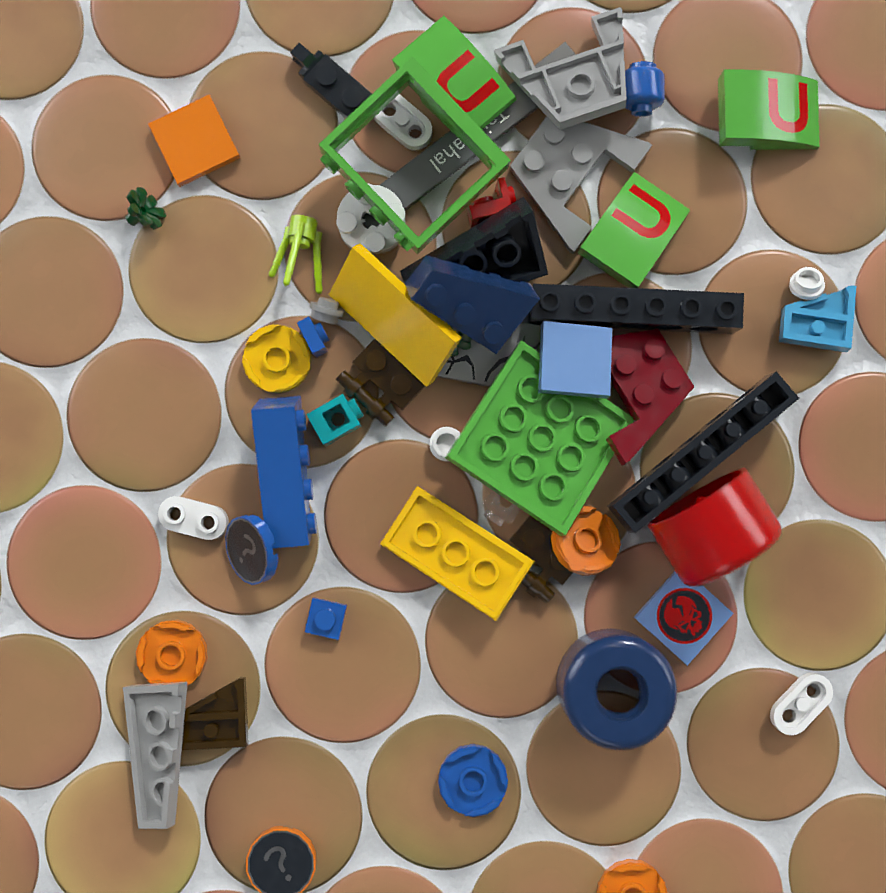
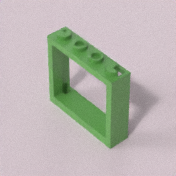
(451, 113)

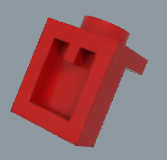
(487, 206)

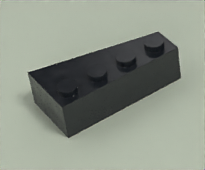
(500, 245)

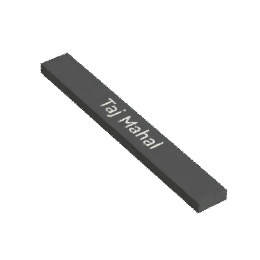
(451, 154)

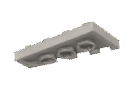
(155, 743)

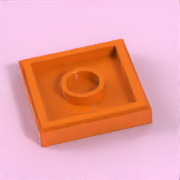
(194, 140)

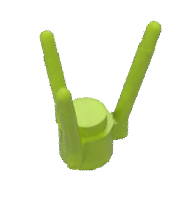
(300, 235)

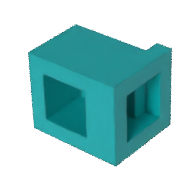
(322, 418)

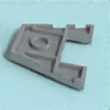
(578, 85)
(557, 163)

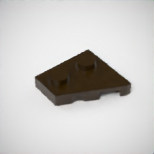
(218, 719)

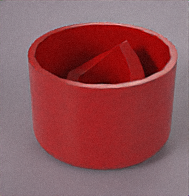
(716, 529)

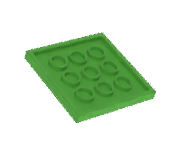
(537, 446)

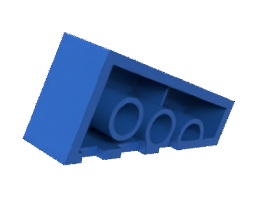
(283, 471)

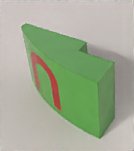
(459, 71)
(768, 110)
(633, 231)

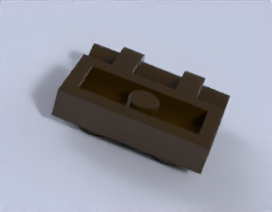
(388, 375)
(535, 542)

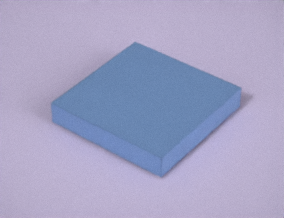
(575, 360)

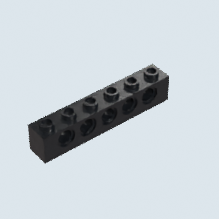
(639, 308)
(702, 452)

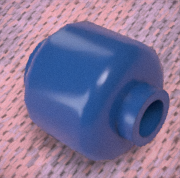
(644, 88)

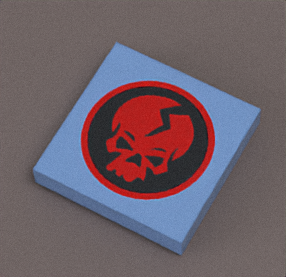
(683, 617)

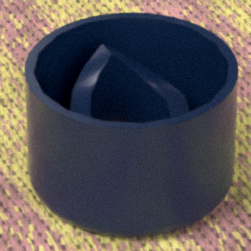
(584, 667)

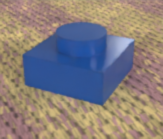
(314, 336)
(326, 618)

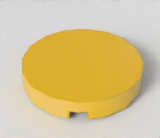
(276, 358)

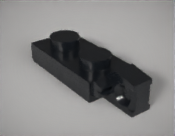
(329, 80)

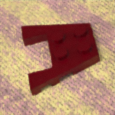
(649, 386)

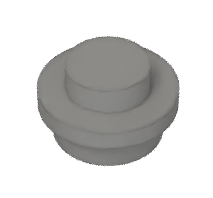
(326, 310)

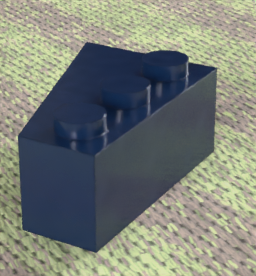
(472, 301)

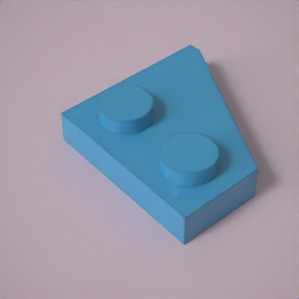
(821, 321)

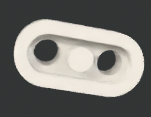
(403, 121)
(192, 518)
(803, 707)

